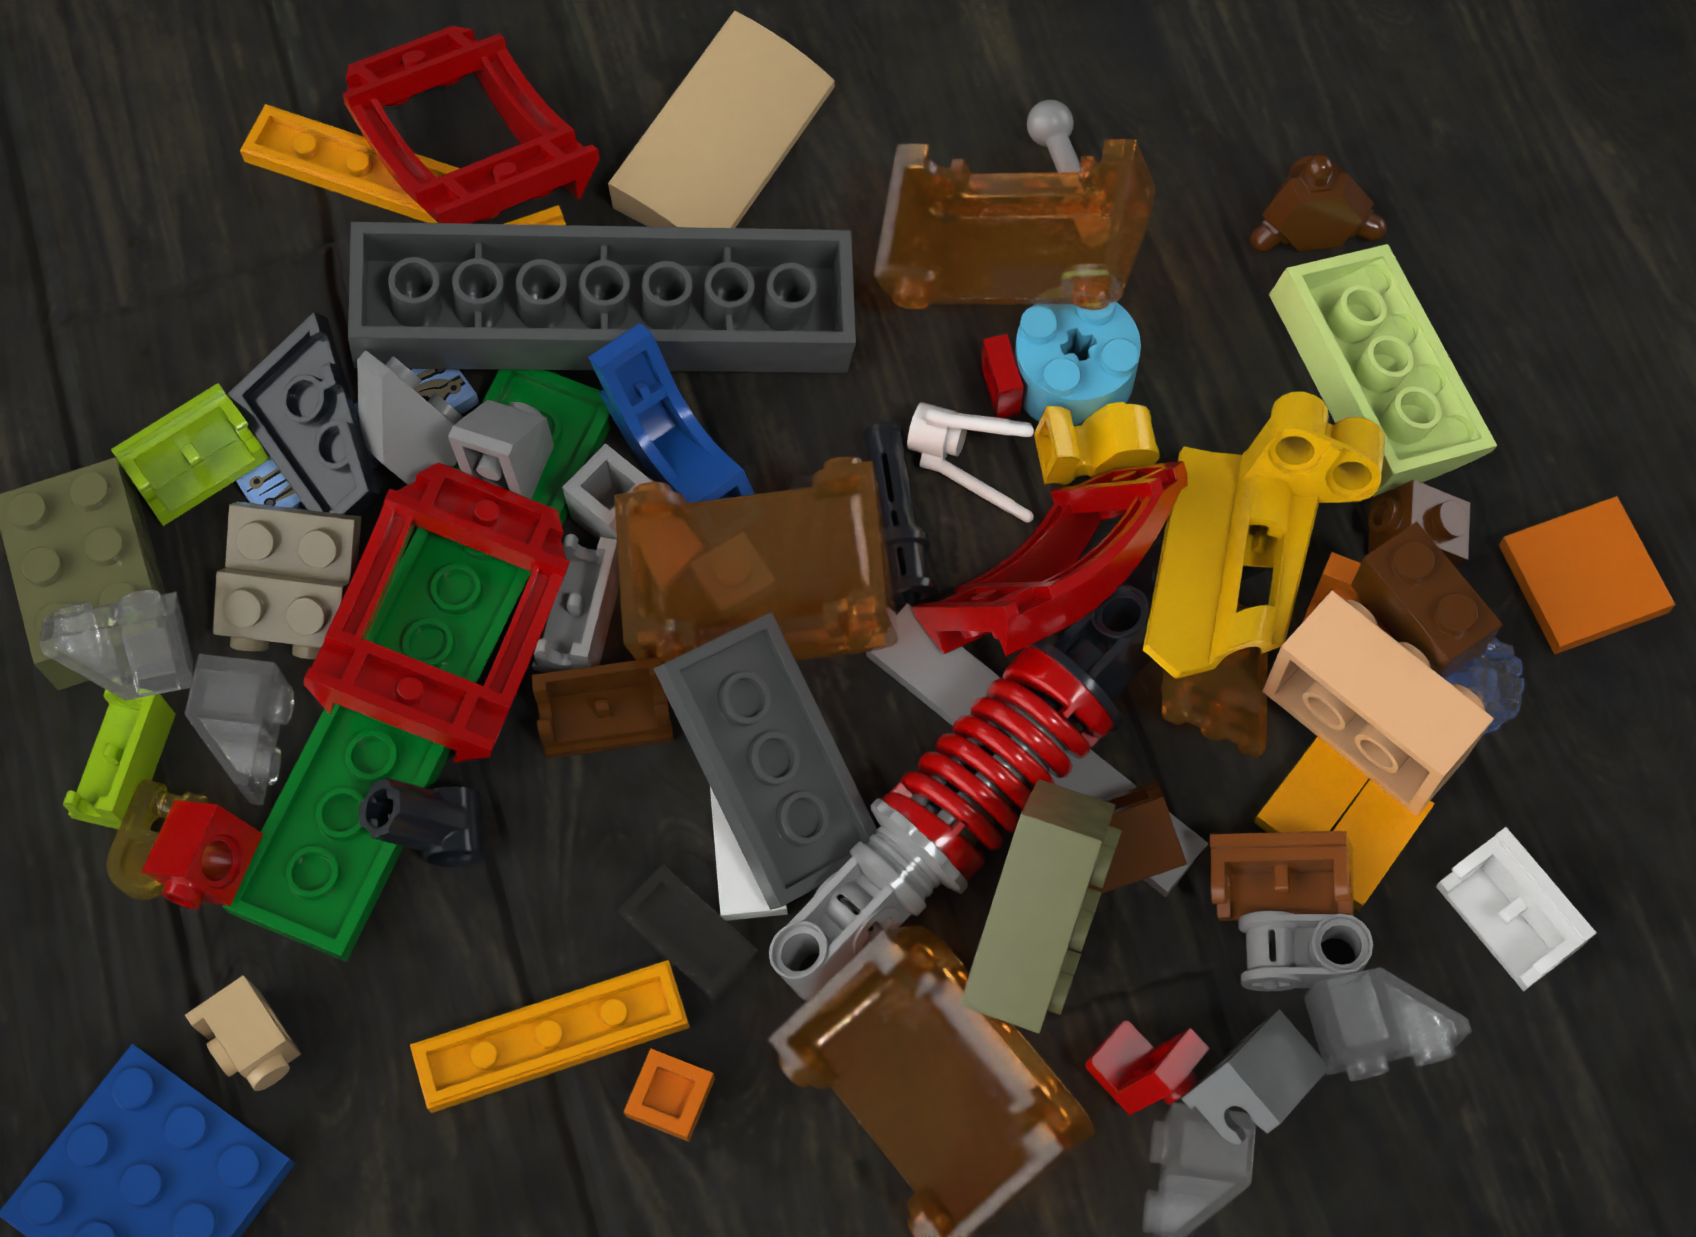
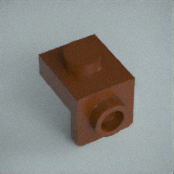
(1437, 512)

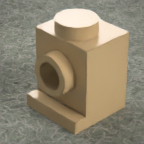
(246, 1034)

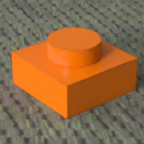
(669, 1095)

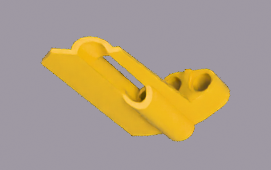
(1252, 514)

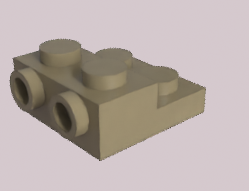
(283, 576)

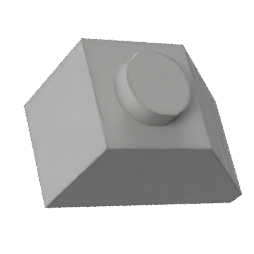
(503, 445)

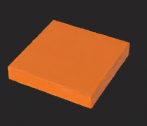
(1586, 575)

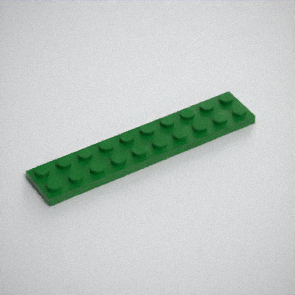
(447, 608)

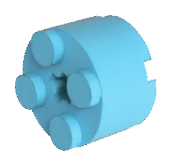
(1076, 358)

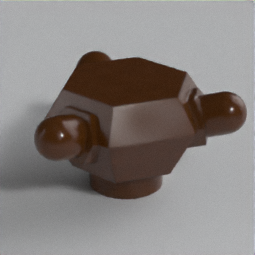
(1317, 209)

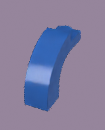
(660, 423)

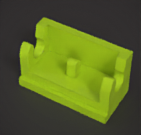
(190, 454)
(121, 758)

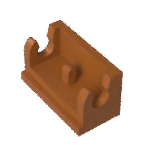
(1282, 873)

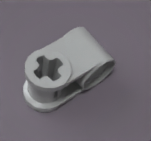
(1297, 948)

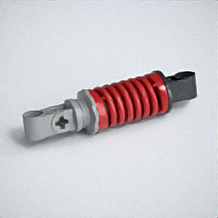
(970, 786)

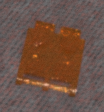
(1223, 700)

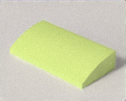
(1381, 362)

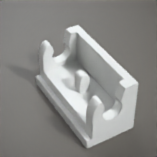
(1515, 909)

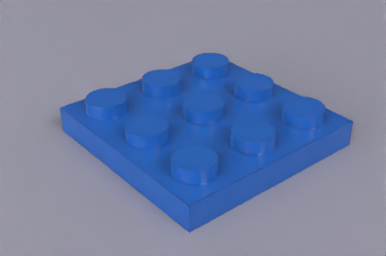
(148, 1163)

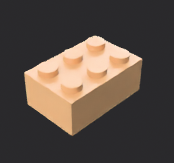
(1376, 701)

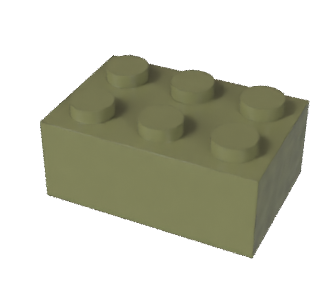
(75, 544)
(1042, 907)

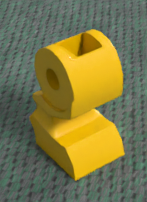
(1106, 440)

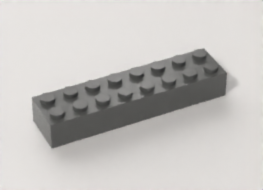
(568, 290)

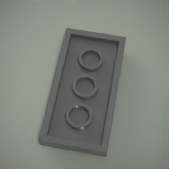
(768, 758)

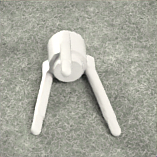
(943, 432)

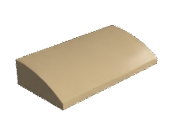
(721, 131)

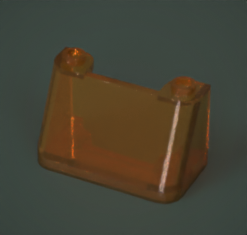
(1013, 233)
(723, 562)
(934, 1084)

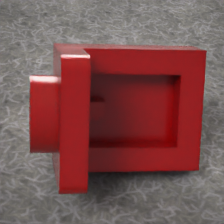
(1142, 1074)

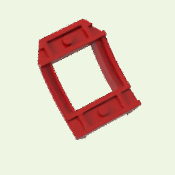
(547, 148)
(1041, 583)
(409, 691)

